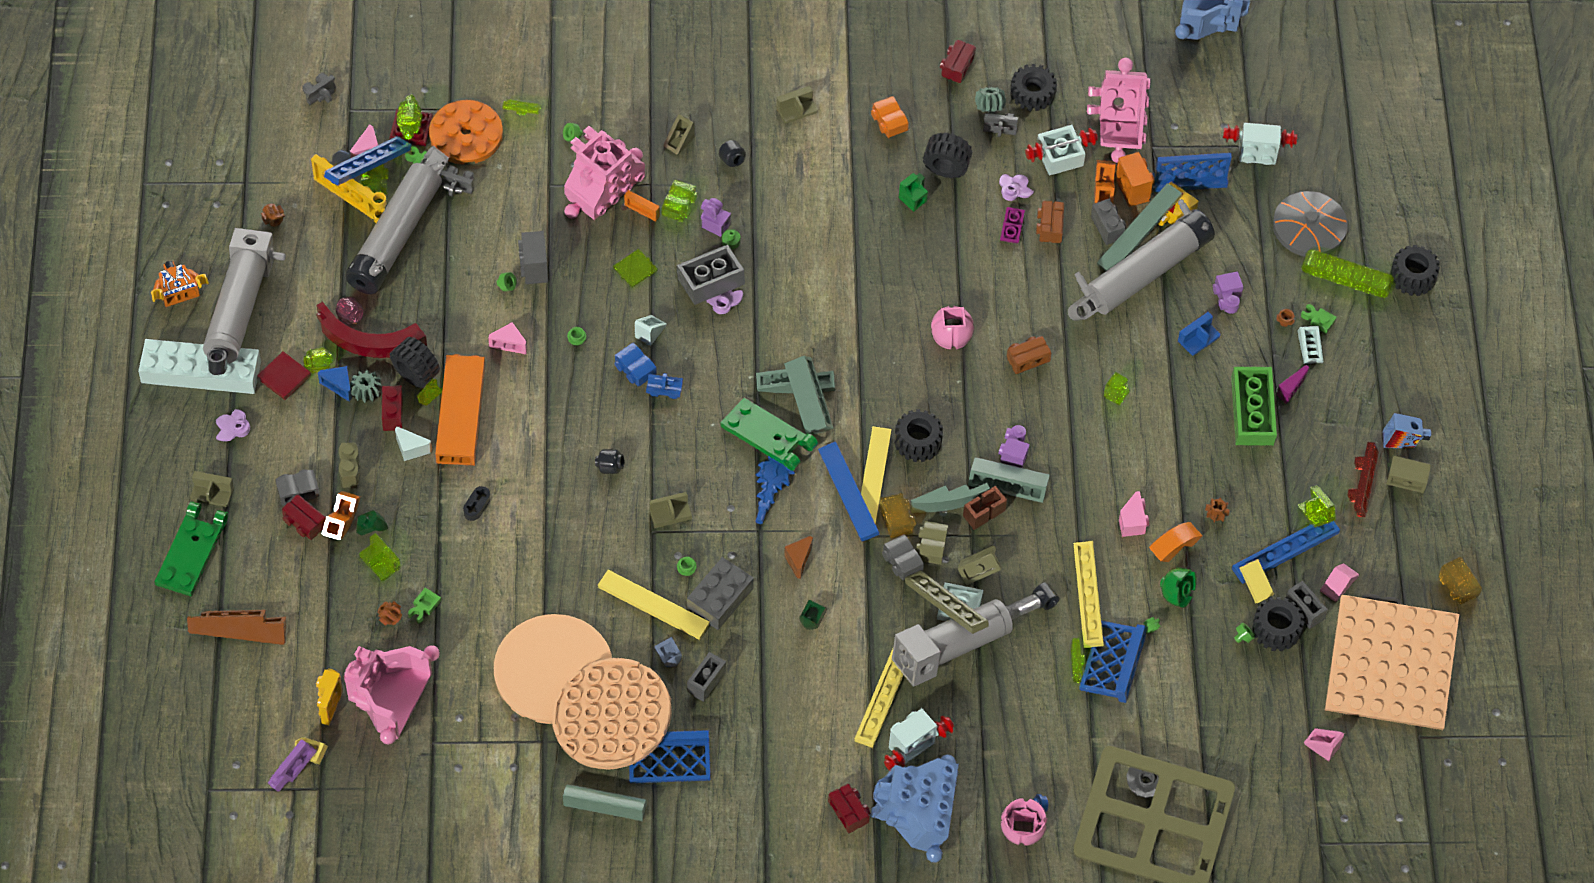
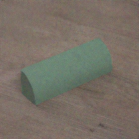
(808, 395)
(1009, 479)
(604, 802)

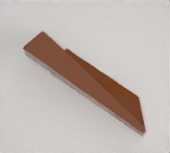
(239, 624)

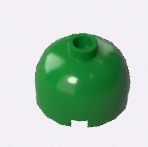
(1178, 585)

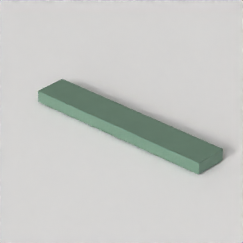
(1140, 227)

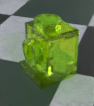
(1116, 389)

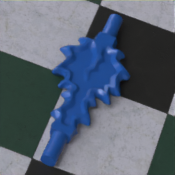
(773, 476)

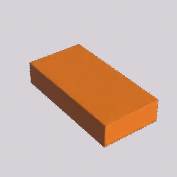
(642, 205)

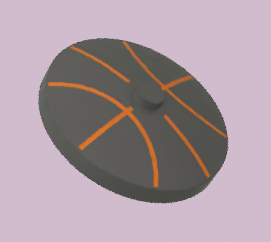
(1310, 223)

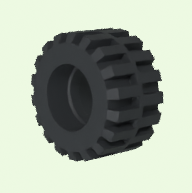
(947, 155)
(1417, 258)
(414, 362)
(923, 423)
(1282, 611)

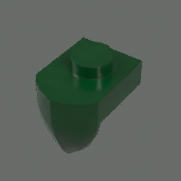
(370, 522)
(812, 615)

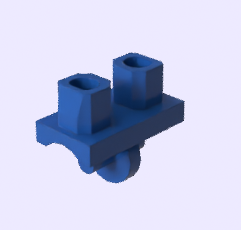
(664, 385)

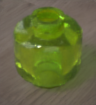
(317, 360)

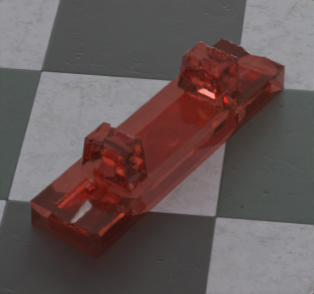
(1367, 465)

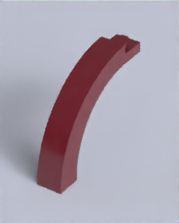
(364, 343)

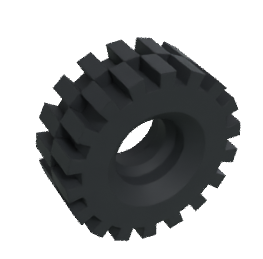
(1033, 76)

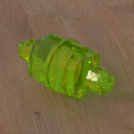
(409, 116)

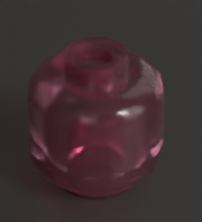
(349, 310)

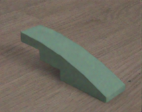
(778, 381)
(944, 500)

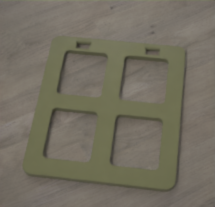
(1152, 818)

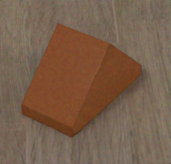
(798, 554)

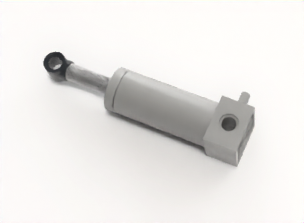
(921, 652)

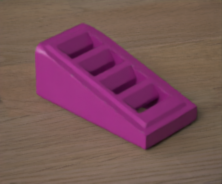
(1290, 385)

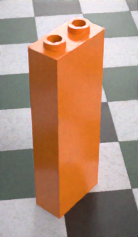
(460, 410)

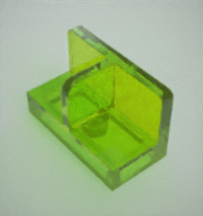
(1319, 508)
(380, 558)

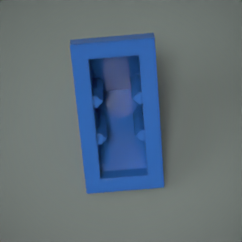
(336, 380)

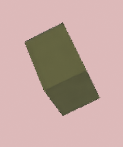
(680, 134)

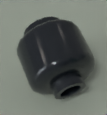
(732, 153)
(610, 461)

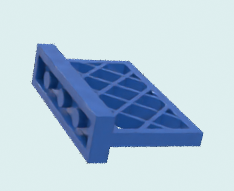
(1197, 178)
(1128, 667)
(674, 740)

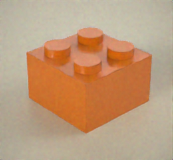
(1134, 179)

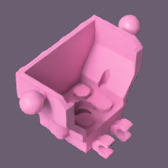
(1121, 124)
(601, 173)
(389, 685)

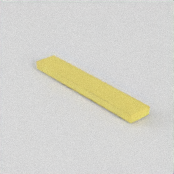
(875, 469)
(1088, 594)
(653, 604)
(879, 704)

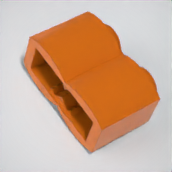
(890, 117)

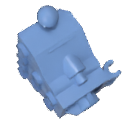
(1210, 16)
(919, 803)

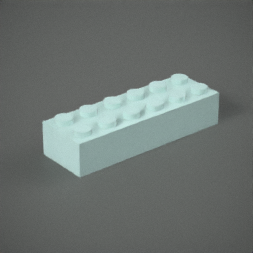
(187, 366)

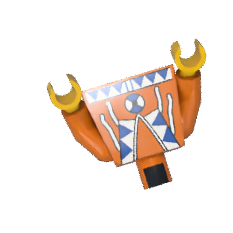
(177, 284)

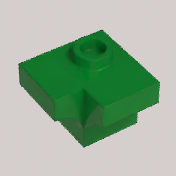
(913, 192)

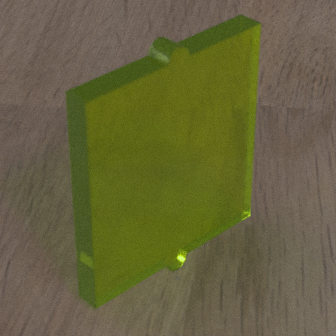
(635, 268)

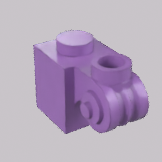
(714, 217)
(1228, 289)
(1014, 450)

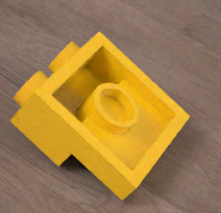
(329, 694)

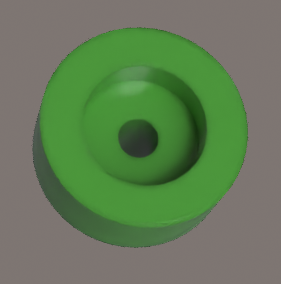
(571, 131)
(731, 238)
(507, 281)
(1244, 633)

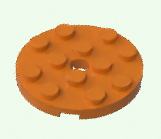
(464, 115)

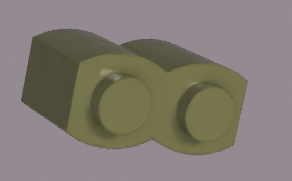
(349, 465)
(932, 543)

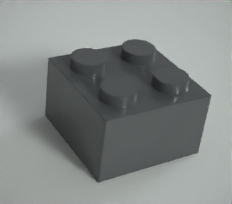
(533, 257)

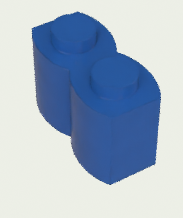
(634, 364)

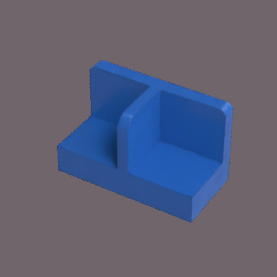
(1198, 334)

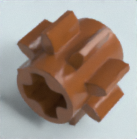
(272, 215)
(1217, 510)
(389, 613)

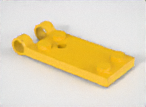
(350, 191)

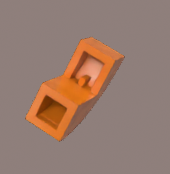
(1104, 181)
(340, 520)
(1174, 540)

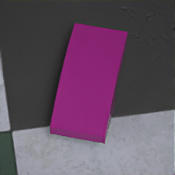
(1012, 225)

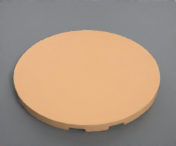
(541, 658)
(611, 713)

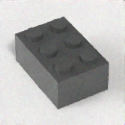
(711, 274)
(720, 593)

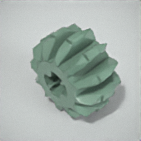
(990, 99)
(365, 386)

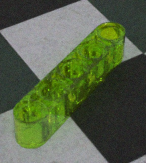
(1347, 273)

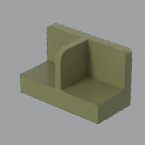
(796, 104)
(1408, 474)
(212, 489)
(670, 510)
(979, 565)

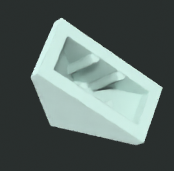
(648, 329)
(412, 444)

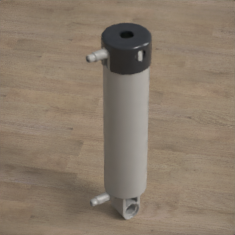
(396, 223)
(1144, 264)

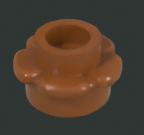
(1286, 313)

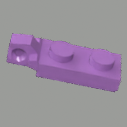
(292, 765)

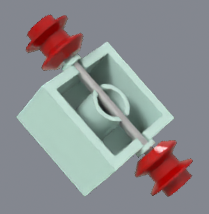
(1259, 142)
(1061, 148)
(914, 737)

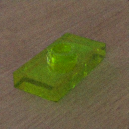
(522, 107)
(1077, 660)

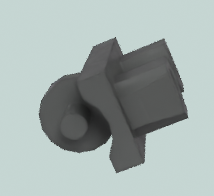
(321, 91)
(1000, 124)
(457, 183)

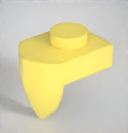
(320, 747)

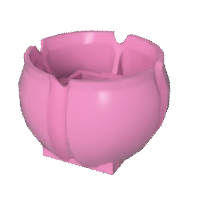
(955, 334)
(1026, 812)

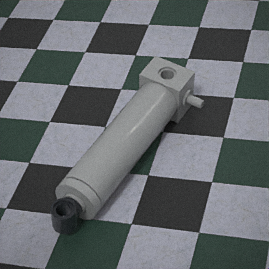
(249, 262)

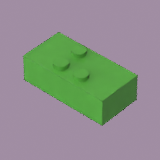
(1253, 406)

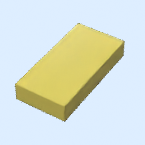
(1256, 581)

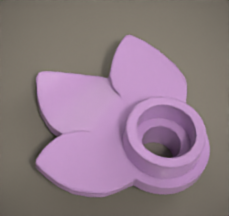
(1014, 187)
(727, 300)
(232, 426)

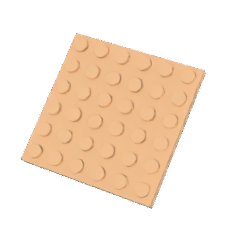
(1392, 662)

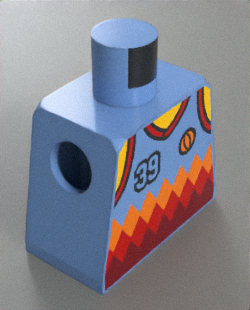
(1404, 432)

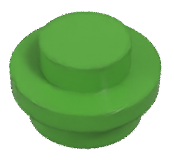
(576, 336)
(686, 566)
(1151, 625)

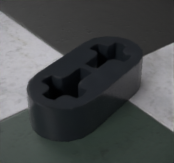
(479, 505)

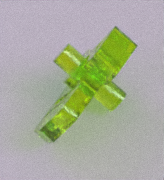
(429, 393)

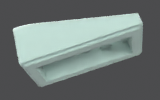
(1311, 330)

